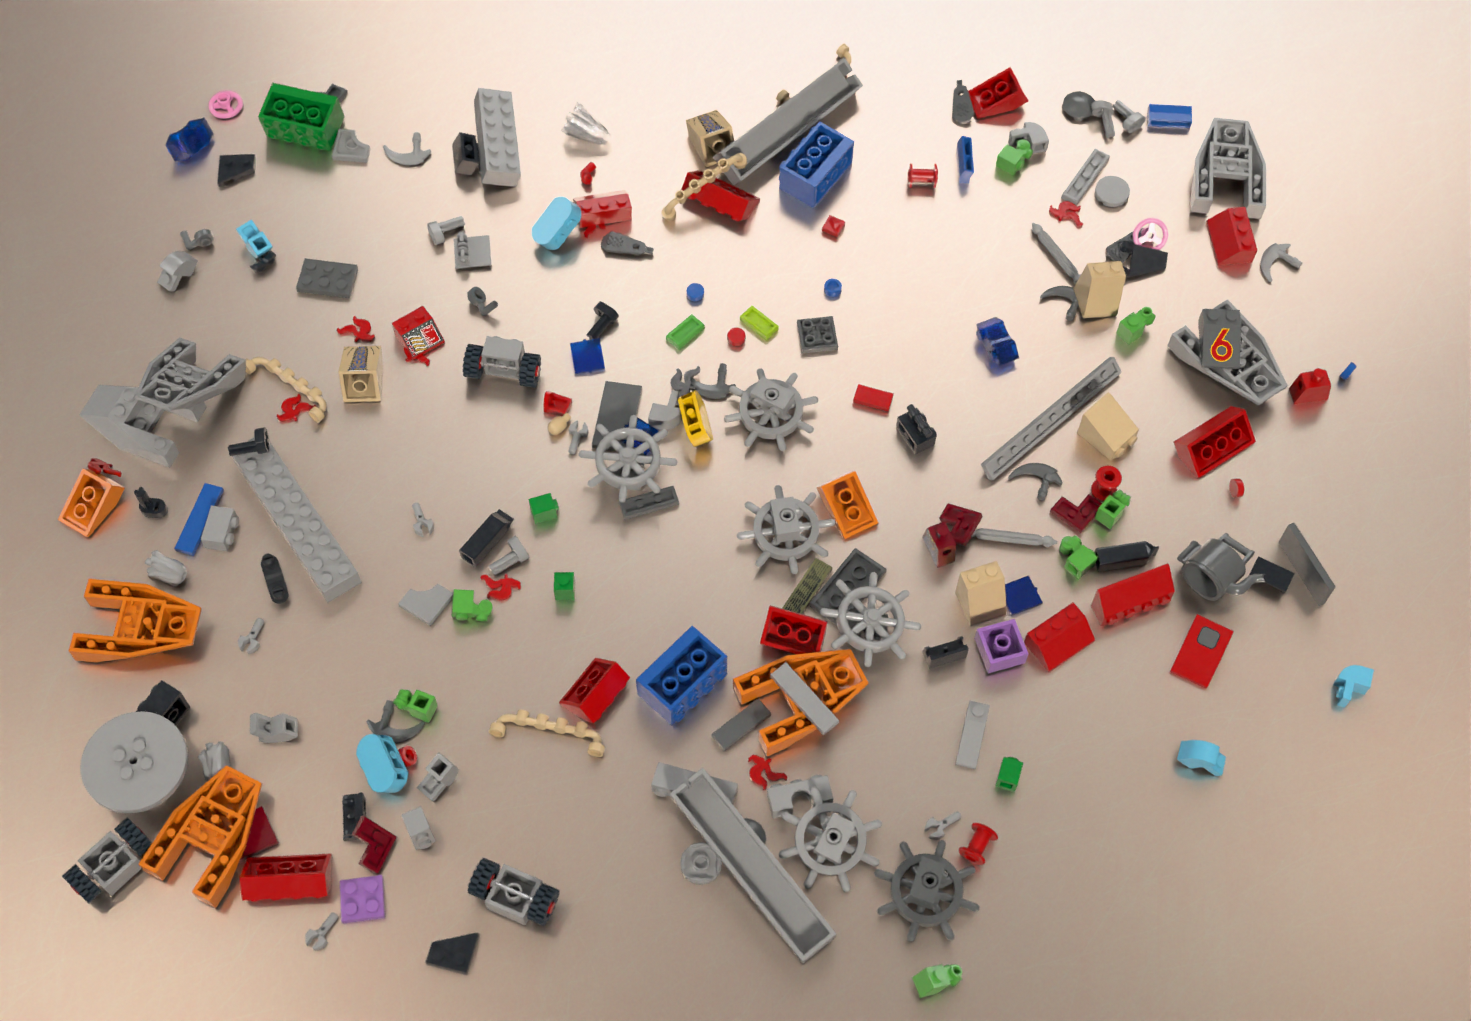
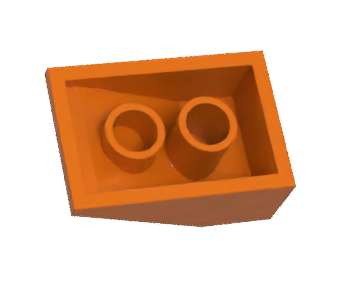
(90, 502)
(848, 504)

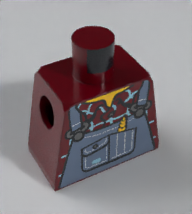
(939, 540)

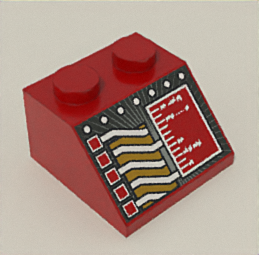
(417, 332)

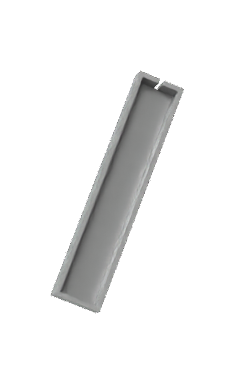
(791, 119)
(298, 522)
(753, 865)

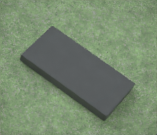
(616, 407)
(1306, 564)
(854, 573)

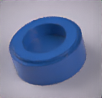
(832, 287)
(695, 292)
(1347, 372)

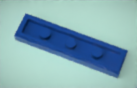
(193, 529)

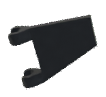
(1143, 259)

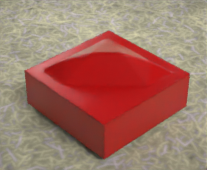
(833, 226)

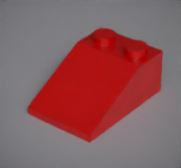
(998, 94)

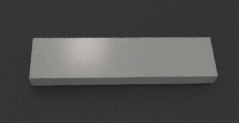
(1085, 176)
(804, 698)

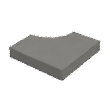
(349, 148)
(426, 604)

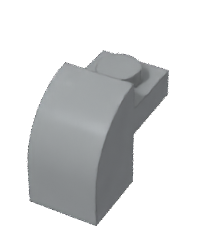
(1033, 133)
(174, 267)
(666, 416)
(274, 729)
(440, 775)

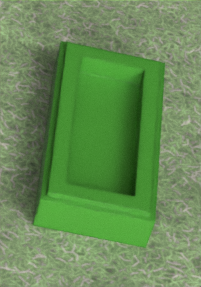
(685, 331)

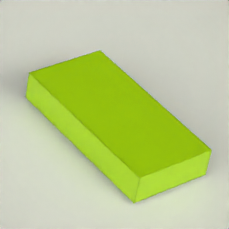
(759, 322)

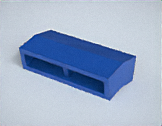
(1169, 115)
(964, 159)

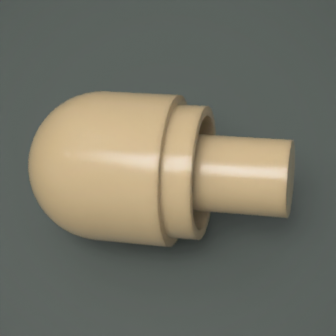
(558, 424)

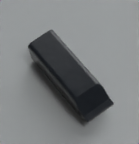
(485, 537)
(1124, 555)

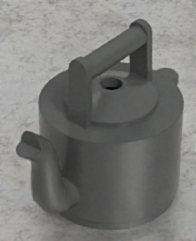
(1217, 567)

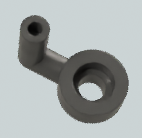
(202, 238)
(477, 297)

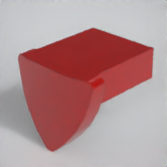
(556, 403)

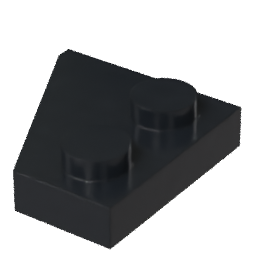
(235, 167)
(453, 953)

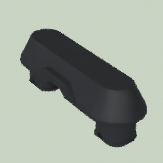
(274, 578)

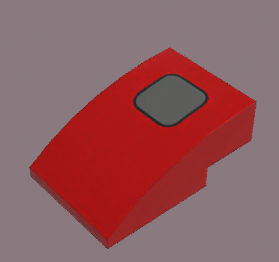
(1201, 651)

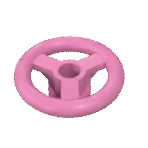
(224, 101)
(1152, 221)

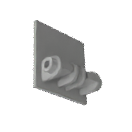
(471, 251)

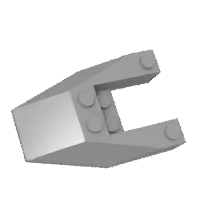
(1230, 153)
(1258, 371)
(177, 384)
(131, 421)

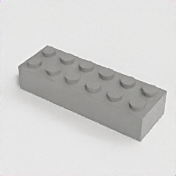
(497, 137)

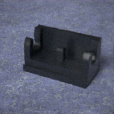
(1274, 574)
(945, 653)
(353, 808)

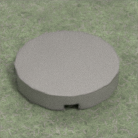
(1112, 191)
(700, 864)

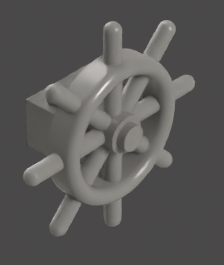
(773, 401)
(629, 460)
(786, 528)
(867, 627)
(831, 840)

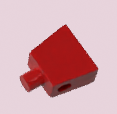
(1311, 387)

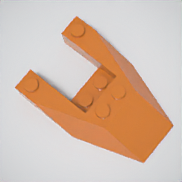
(145, 625)
(829, 674)
(214, 820)

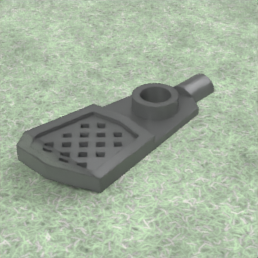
(962, 105)
(611, 244)
(1114, 252)

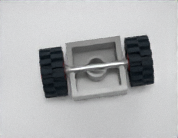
(502, 359)
(109, 862)
(513, 893)

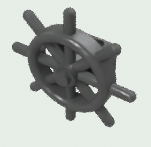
(930, 875)

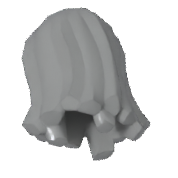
(165, 569)
(214, 759)

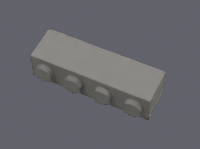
(669, 778)

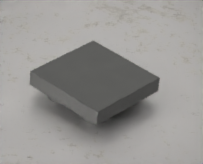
(817, 334)

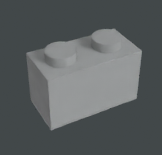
(219, 528)
(418, 828)

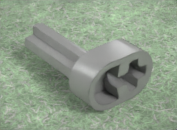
(1104, 110)
(1134, 119)
(436, 229)
(518, 554)

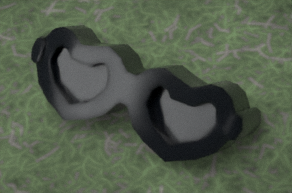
(261, 265)

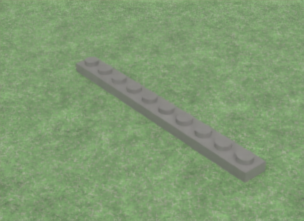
(1051, 418)

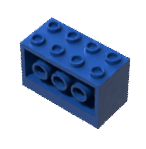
(816, 164)
(682, 675)

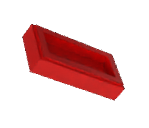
(873, 397)

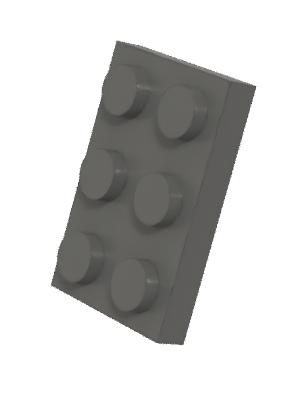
(327, 278)

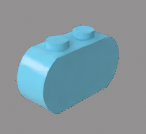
(556, 223)
(381, 763)

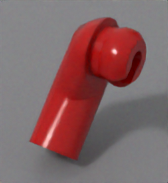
(585, 173)

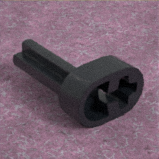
(607, 316)
(259, 445)
(148, 505)

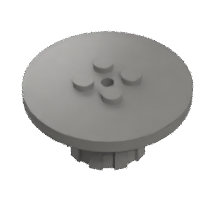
(134, 762)

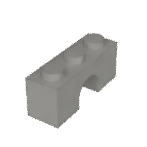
(781, 796)

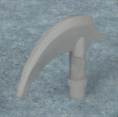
(412, 158)
(1272, 253)

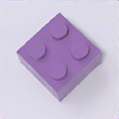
(1001, 646)

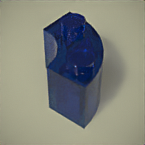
(189, 139)
(997, 341)

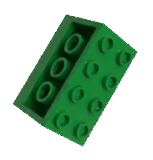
(301, 116)

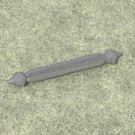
(1056, 252)
(1013, 537)

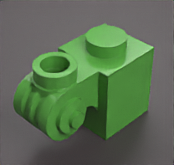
(1013, 159)
(1133, 325)
(1112, 508)
(1081, 558)
(464, 606)
(419, 705)
(936, 978)

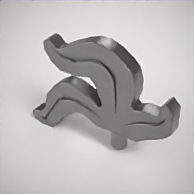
(684, 388)

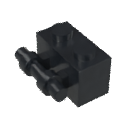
(465, 154)
(916, 430)

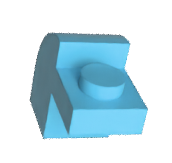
(255, 241)
(1352, 679)
(1202, 754)

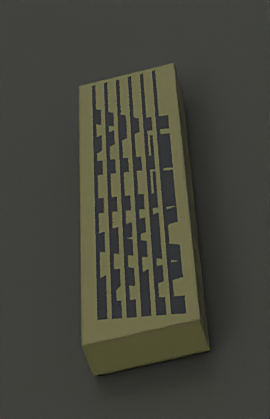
(808, 587)

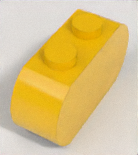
(695, 418)

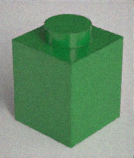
(543, 508)
(564, 585)
(1009, 773)

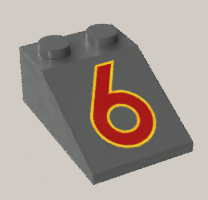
(1220, 338)

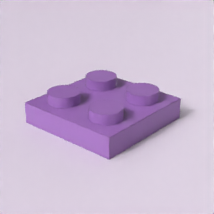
(362, 899)

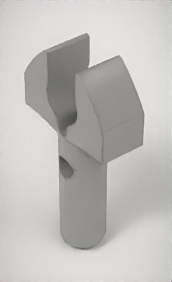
(576, 436)
(421, 520)
(242, 641)
(941, 825)
(320, 933)

